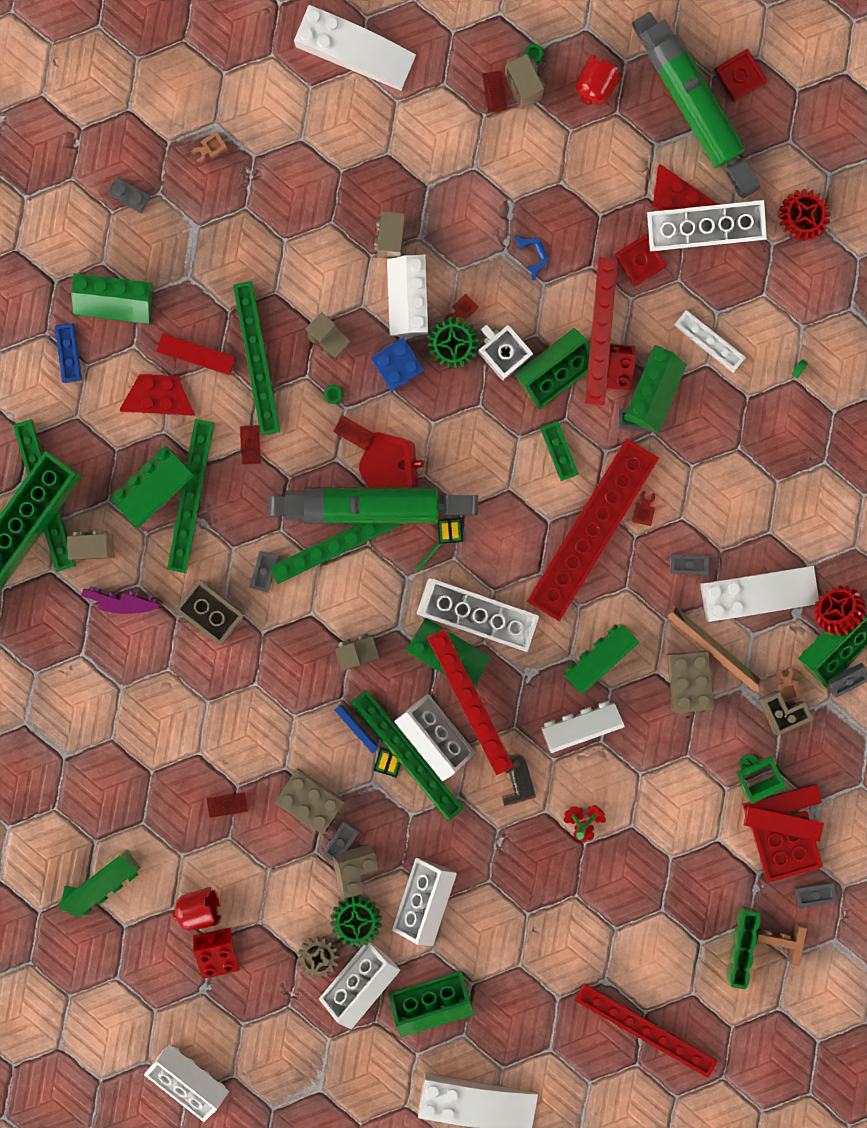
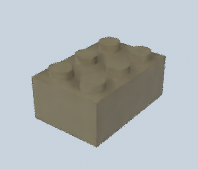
(210, 612)
(690, 682)
(309, 801)

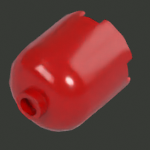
(597, 81)
(197, 909)

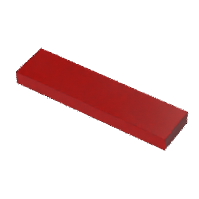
(196, 354)
(789, 800)
(783, 823)

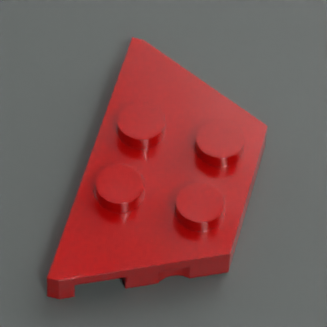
(675, 193)
(157, 396)

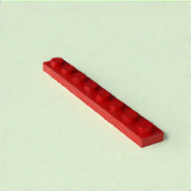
(601, 331)
(470, 701)
(646, 1030)

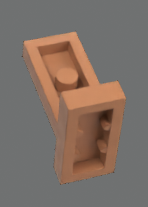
(784, 940)

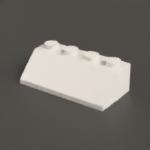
(407, 295)
(582, 727)
(435, 737)
(424, 902)
(359, 985)
(187, 1082)

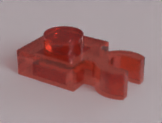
(463, 308)
(644, 512)

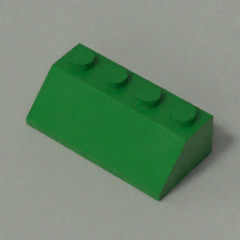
(112, 298)
(555, 368)
(655, 389)
(152, 486)
(834, 653)
(471, 657)
(601, 658)
(99, 885)
(431, 1004)

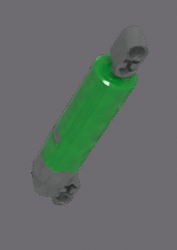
(696, 101)
(370, 505)

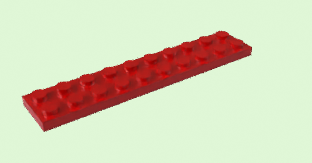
(592, 529)

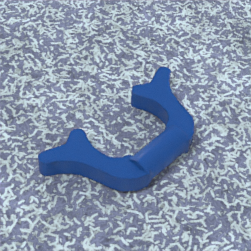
(541, 252)

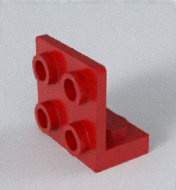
(621, 366)
(215, 953)

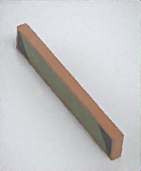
(714, 648)

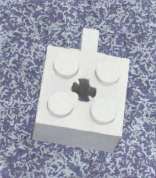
(493, 347)

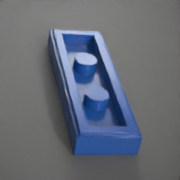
(68, 353)
(356, 728)

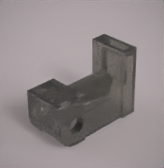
(521, 782)

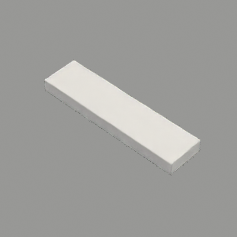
(709, 341)

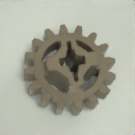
(311, 956)

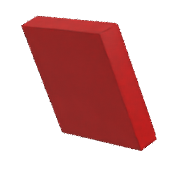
(740, 75)
(639, 261)

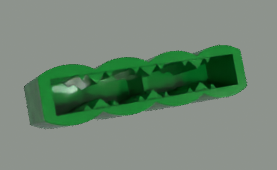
(744, 943)

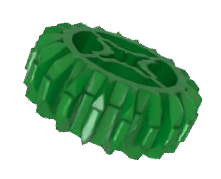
(470, 340)
(358, 937)

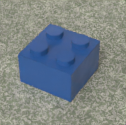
(397, 364)

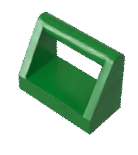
(764, 788)

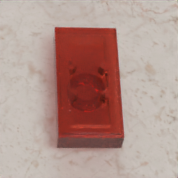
(250, 444)

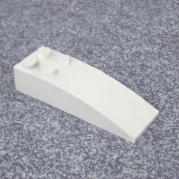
(353, 47)
(707, 225)
(759, 593)
(477, 614)
(475, 1104)

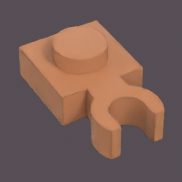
(212, 146)
(788, 689)

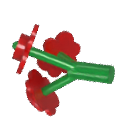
(583, 829)

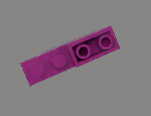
(128, 604)

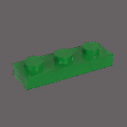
(559, 451)

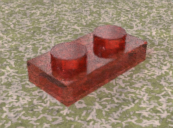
(494, 91)
(354, 433)
(227, 804)

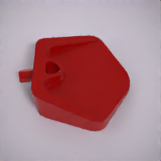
(390, 462)

